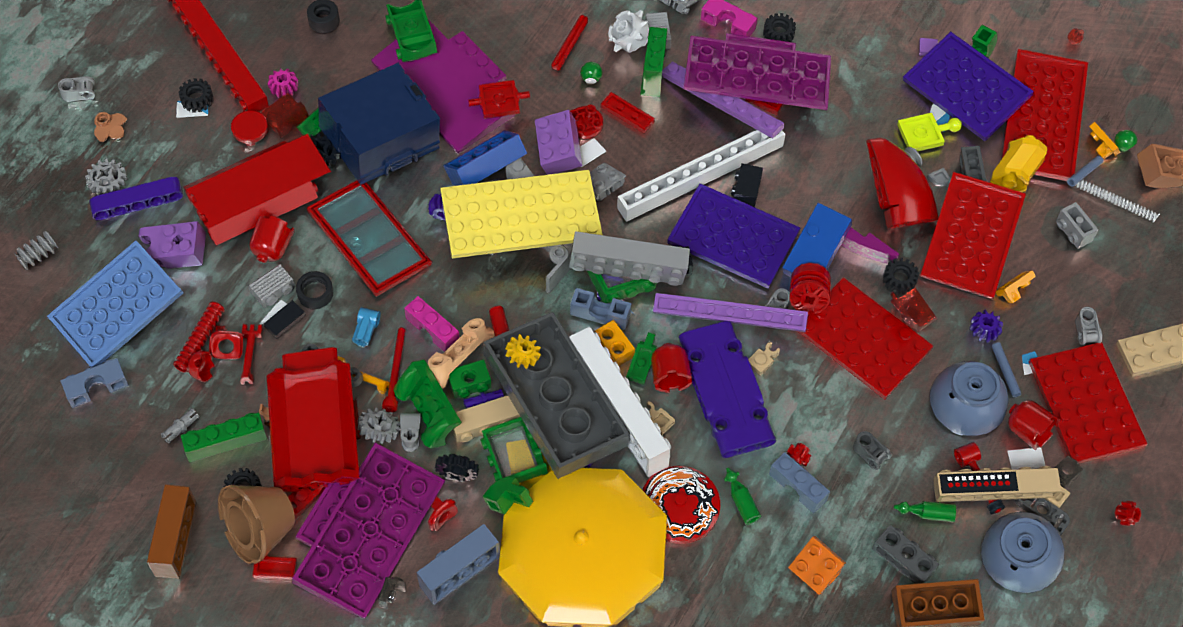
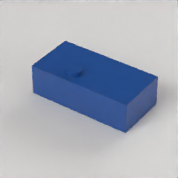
(485, 159)
(819, 239)

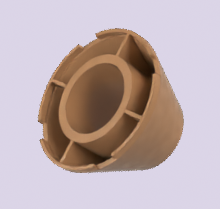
(255, 519)

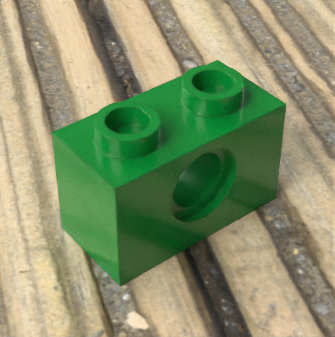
(476, 371)

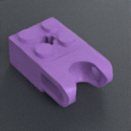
(175, 244)

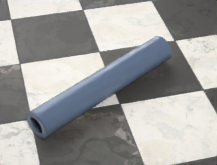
(1084, 171)
(1006, 370)

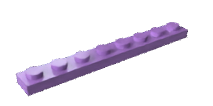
(732, 105)
(731, 312)

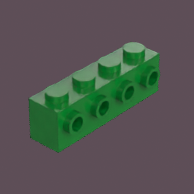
(223, 437)

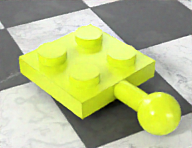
(923, 132)

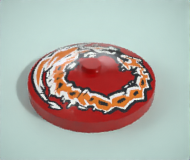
(687, 500)

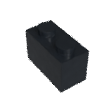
(748, 184)

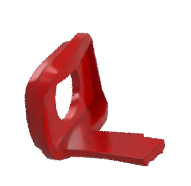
(220, 334)
(442, 513)

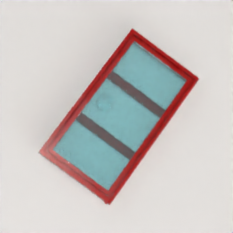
(369, 237)

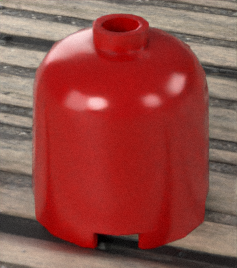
(270, 239)
(671, 368)
(1032, 423)

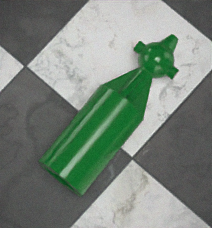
(742, 498)
(929, 510)

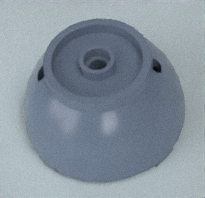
(972, 409)
(1035, 565)

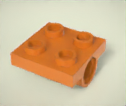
(817, 565)

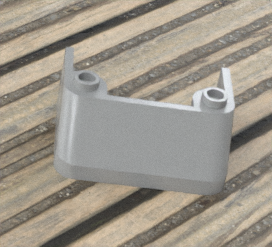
(561, 257)

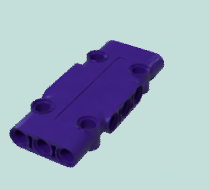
(727, 389)

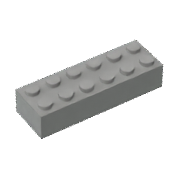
(629, 258)

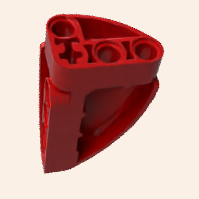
(900, 185)

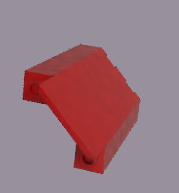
(257, 186)
(312, 421)

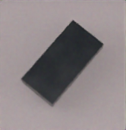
(284, 319)

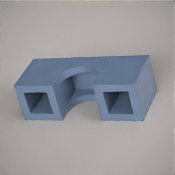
(588, 307)
(78, 385)
(810, 490)

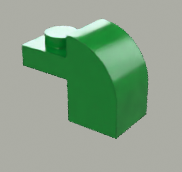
(985, 40)
(506, 492)

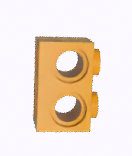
(618, 342)

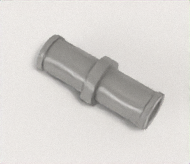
(180, 425)

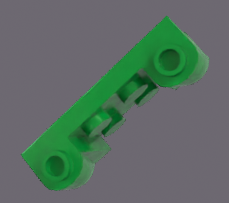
(411, 31)
(423, 389)

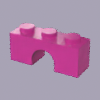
(720, 10)
(424, 316)

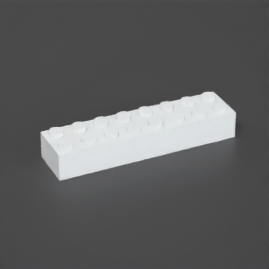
(645, 439)

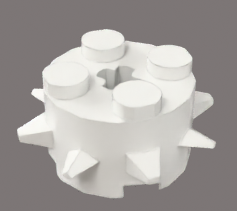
(629, 31)

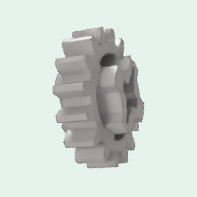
(104, 177)
(378, 425)

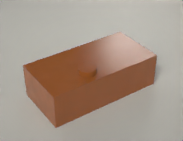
(171, 532)
(938, 604)

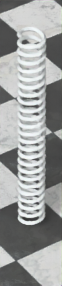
(1123, 202)

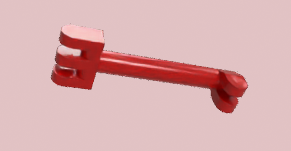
(250, 335)

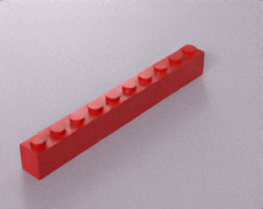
(222, 54)

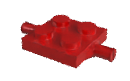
(499, 99)

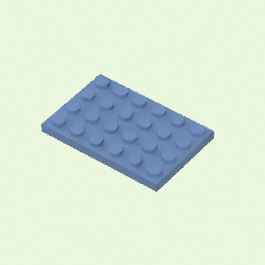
(115, 305)

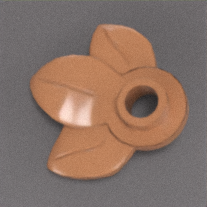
(111, 127)

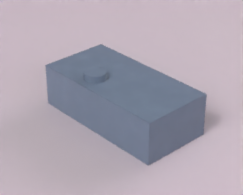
(458, 564)

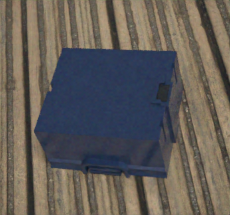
(379, 123)

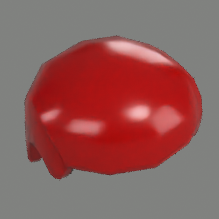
(200, 366)

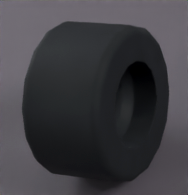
(324, 24)

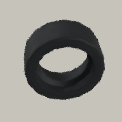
(312, 277)

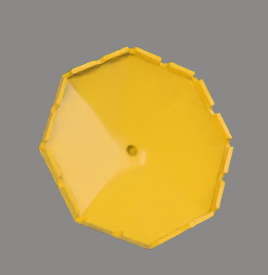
(584, 548)

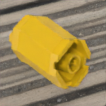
(1019, 163)

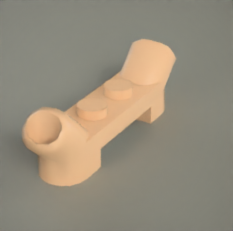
(474, 334)

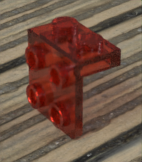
(285, 115)
(914, 309)

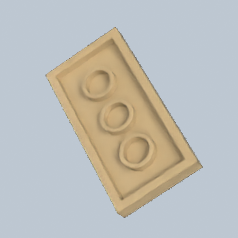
(1152, 350)

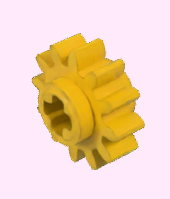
(523, 351)

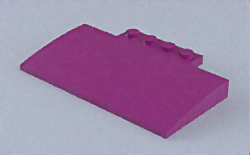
(758, 70)
(448, 83)
(364, 530)

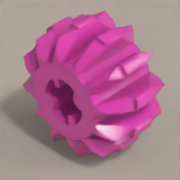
(283, 83)

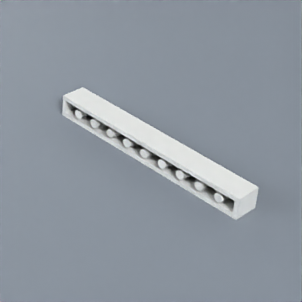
(697, 172)

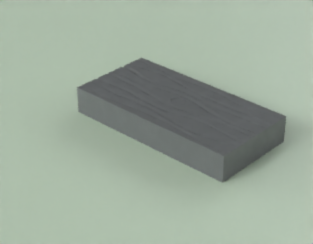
(558, 397)

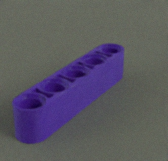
(136, 198)

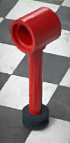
(968, 456)

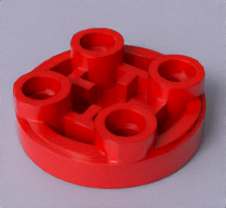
(588, 121)
(249, 127)

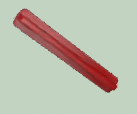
(569, 42)

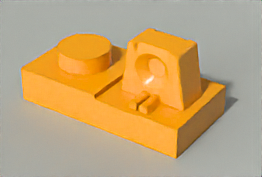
(1107, 147)
(1009, 289)

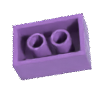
(558, 142)

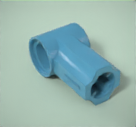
(366, 322)

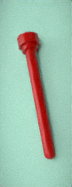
(390, 402)

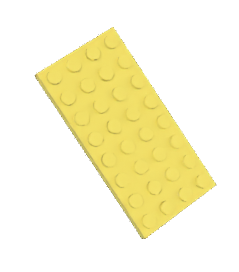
(519, 213)

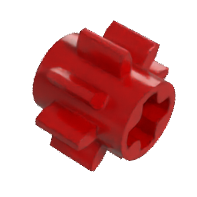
(799, 453)
(1128, 513)

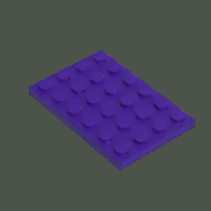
(968, 86)
(734, 235)

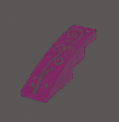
(869, 247)

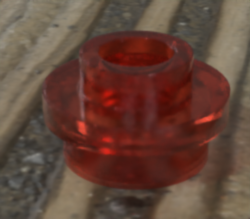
(1075, 36)

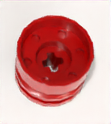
(810, 288)

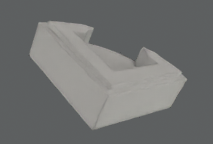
(939, 177)

